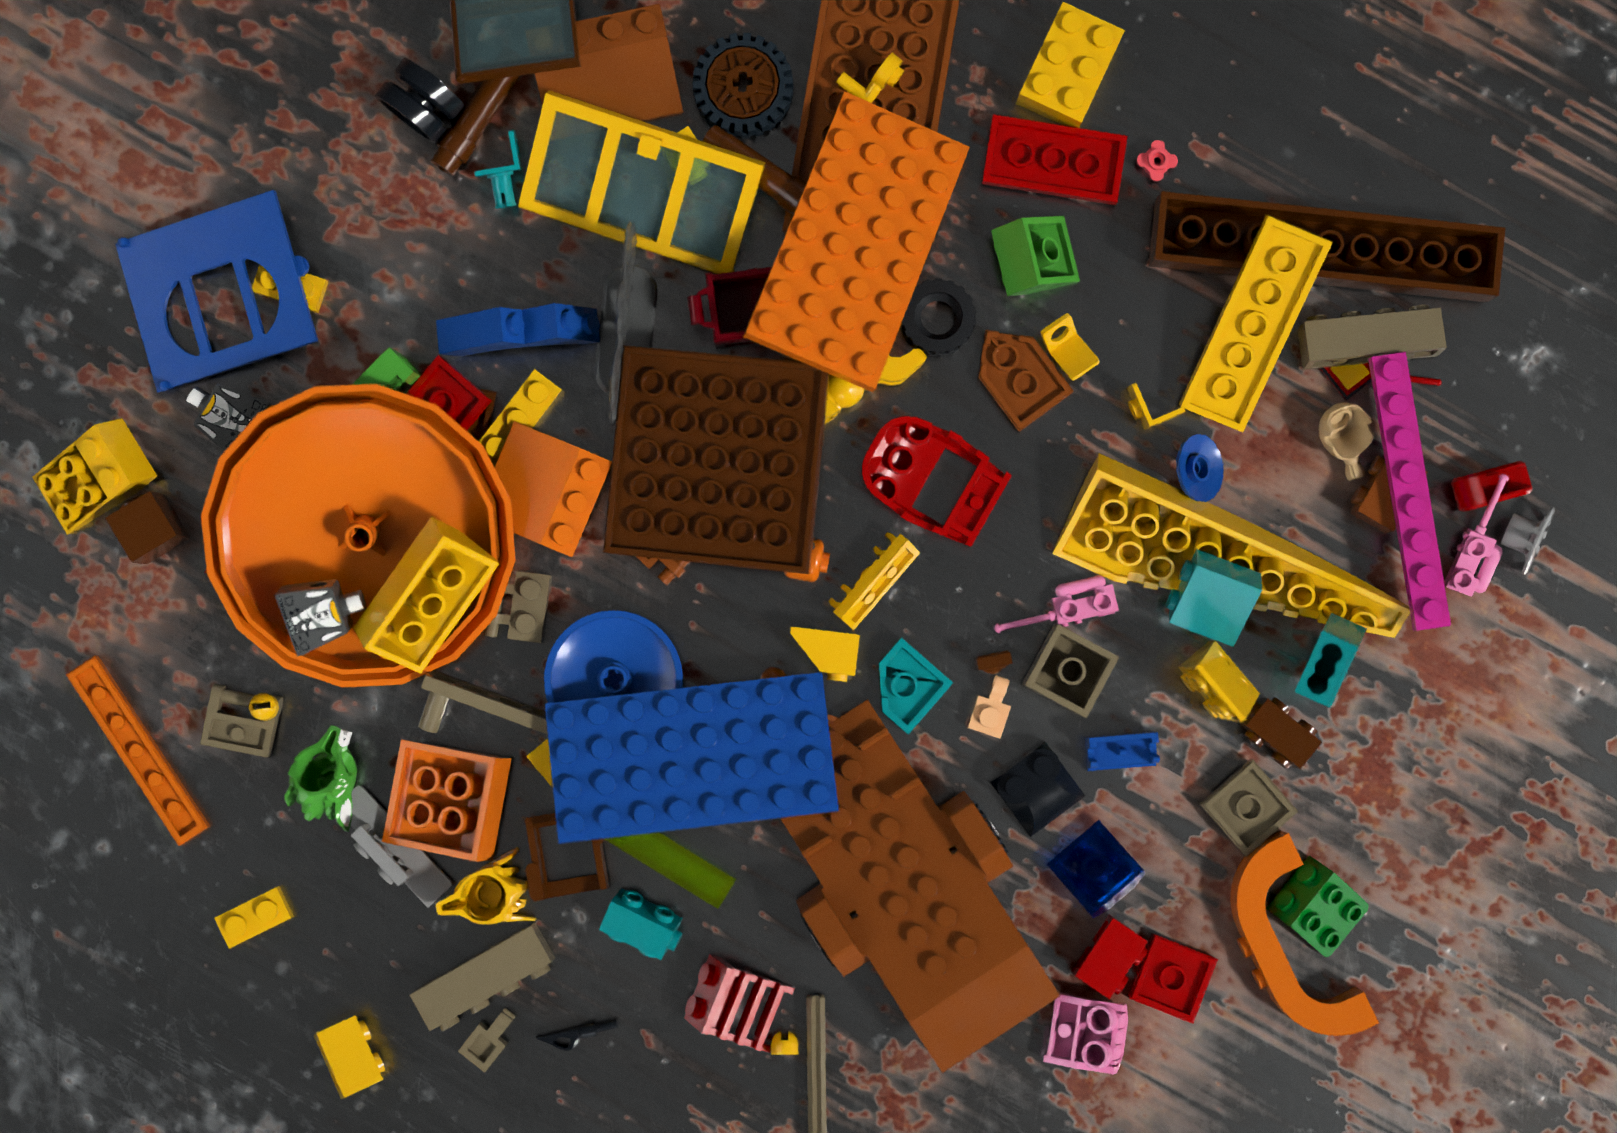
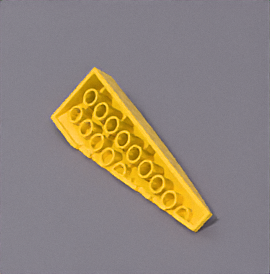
(1147, 529)

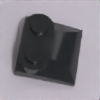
(1037, 788)

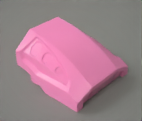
(1087, 1034)

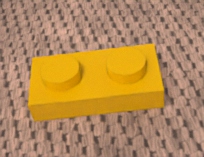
(313, 287)
(254, 917)

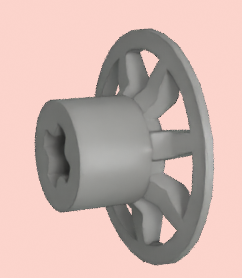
(1526, 535)

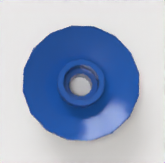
(1199, 467)

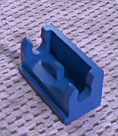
(1121, 750)

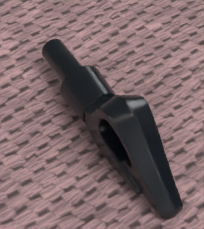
(574, 1034)

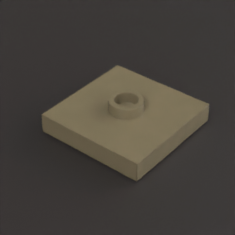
(1248, 807)

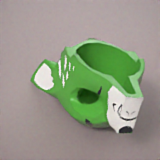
(324, 781)

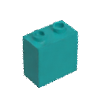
(1214, 597)
(1330, 660)

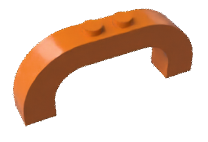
(1256, 873)

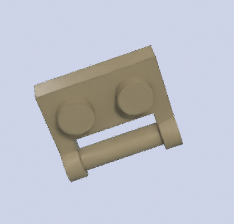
(235, 731)

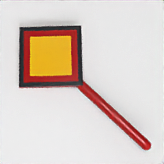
(1353, 378)

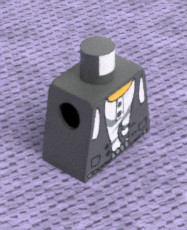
(224, 412)
(317, 612)

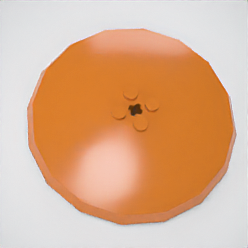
(304, 485)

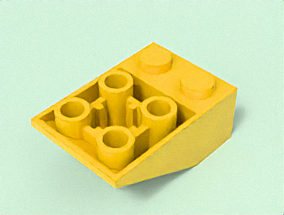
(94, 474)
(1220, 682)

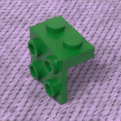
(1318, 906)

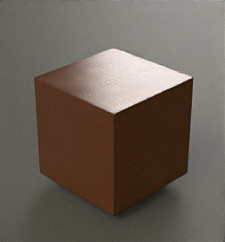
(147, 527)

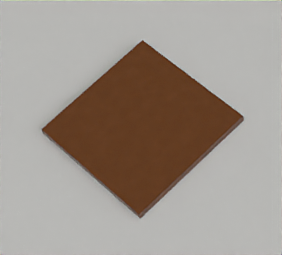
(716, 459)

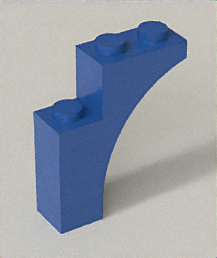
(517, 328)

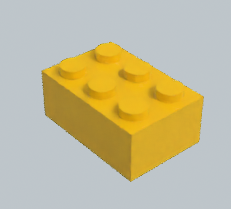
(1069, 66)

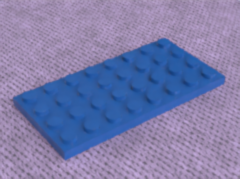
(690, 758)

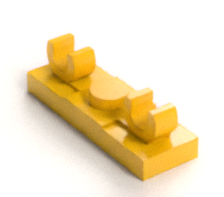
(875, 580)

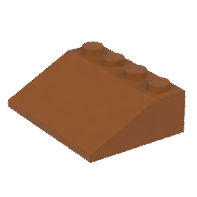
(622, 66)

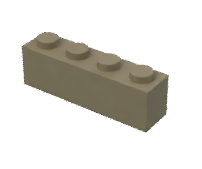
(1359, 337)
(483, 976)

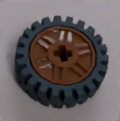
(767, 89)

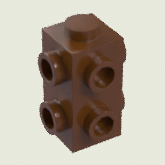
(1288, 739)

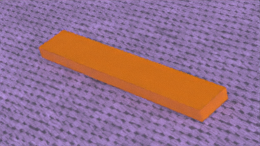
(138, 750)

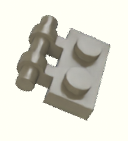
(527, 609)

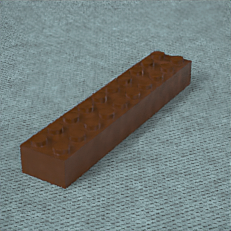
(1365, 250)

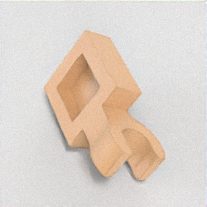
(990, 713)

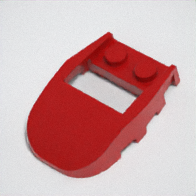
(903, 461)

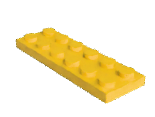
(1255, 323)

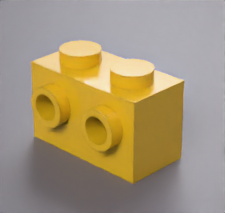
(349, 1056)

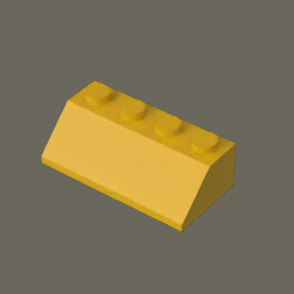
(425, 596)

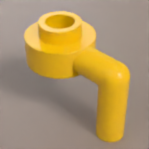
(887, 73)

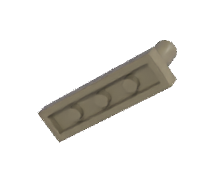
(445, 687)

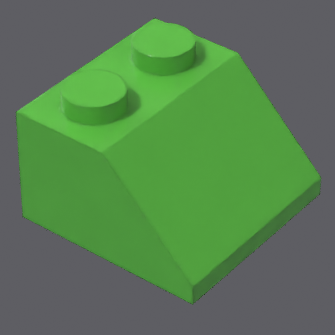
(1035, 255)

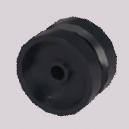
(423, 95)

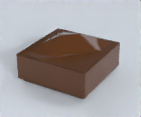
(993, 662)

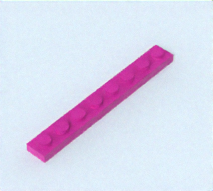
(1409, 491)

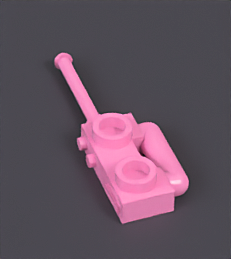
(1473, 548)
(1070, 610)

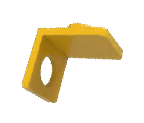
(1069, 349)
(1140, 411)

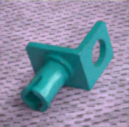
(501, 176)

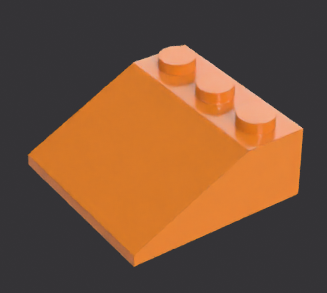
(549, 486)
(446, 800)

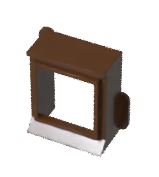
(536, 871)

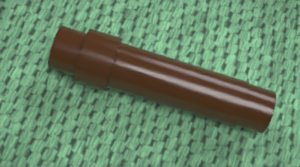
(460, 140)
(774, 180)

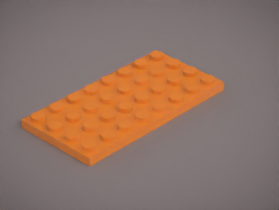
(857, 242)

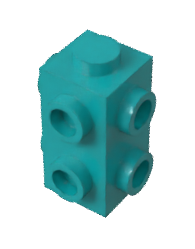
(642, 924)

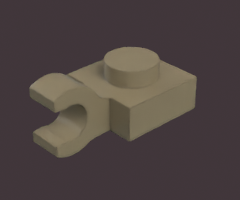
(485, 1042)

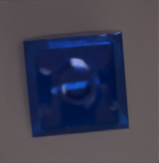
(1097, 869)

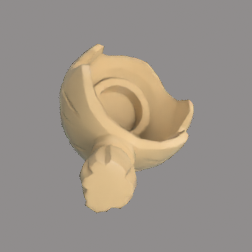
(1346, 434)

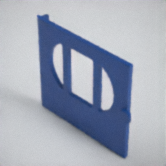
(176, 252)

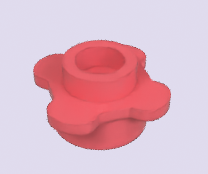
(1155, 170)

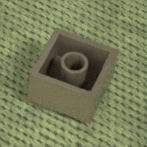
(1070, 670)

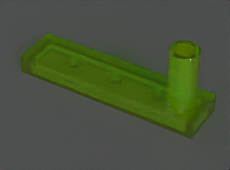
(678, 865)

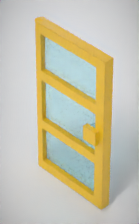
(614, 169)

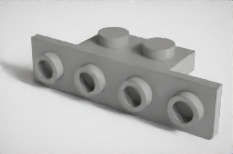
(395, 862)

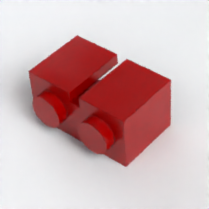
(1111, 957)

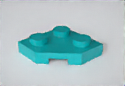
(909, 685)

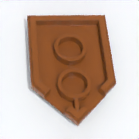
(1020, 377)

